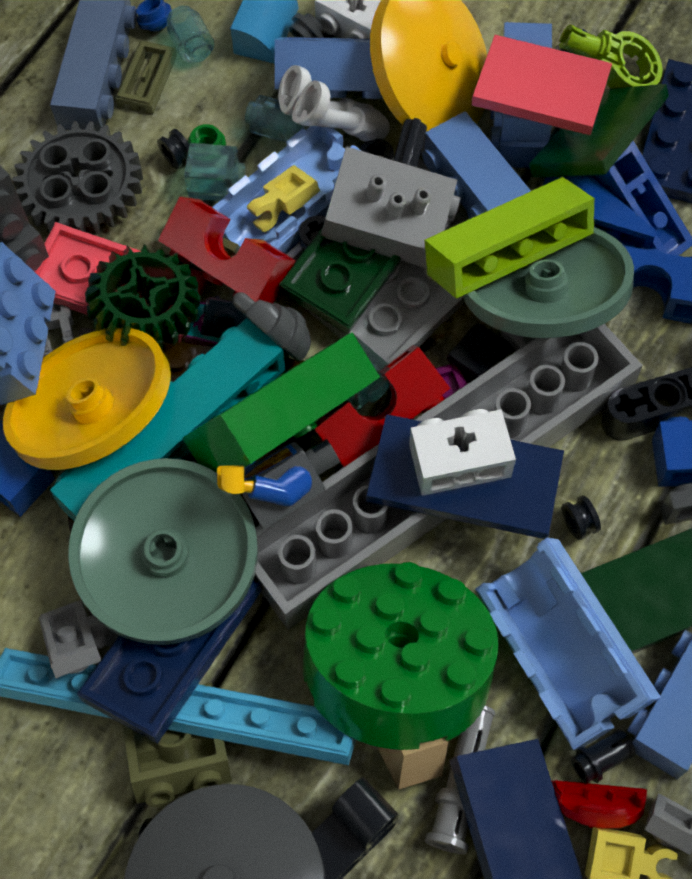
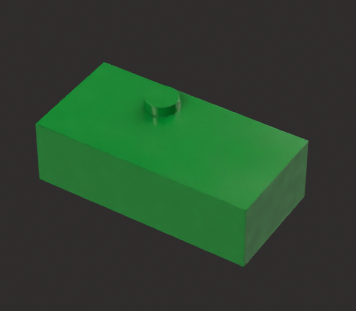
(283, 406)

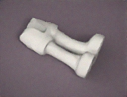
(311, 106)

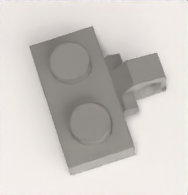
(73, 638)

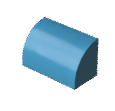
(259, 25)

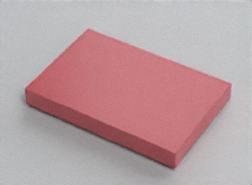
(542, 84)

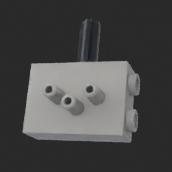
(390, 201)

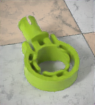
(610, 49)

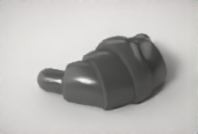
(278, 322)

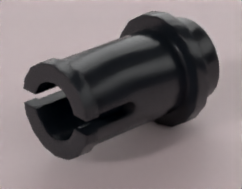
(601, 757)

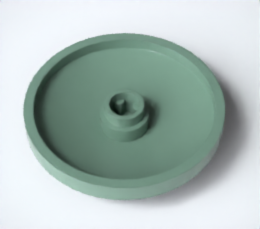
(560, 292)
(162, 552)

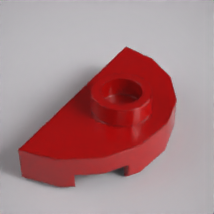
(600, 804)

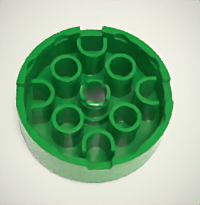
(399, 655)

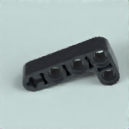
(644, 419)
(354, 828)

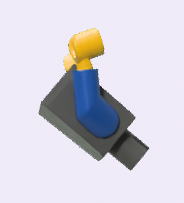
(279, 480)

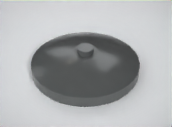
(226, 835)

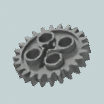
(76, 168)

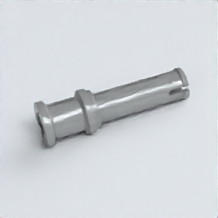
(450, 822)

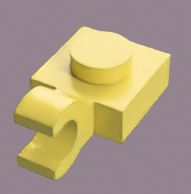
(286, 193)

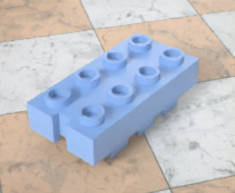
(314, 151)
(567, 644)

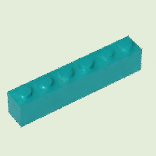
(213, 383)

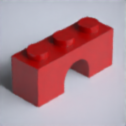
(197, 237)
(413, 388)

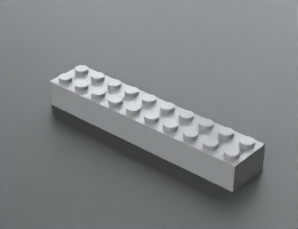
(543, 397)

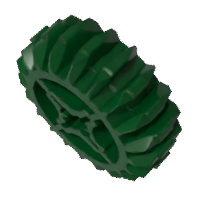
(158, 281)

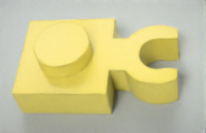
(622, 856)

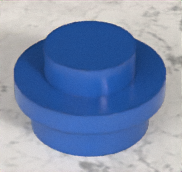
(153, 14)

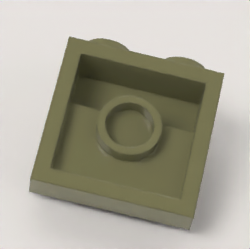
(173, 765)

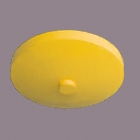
(427, 59)
(88, 400)

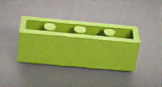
(509, 237)

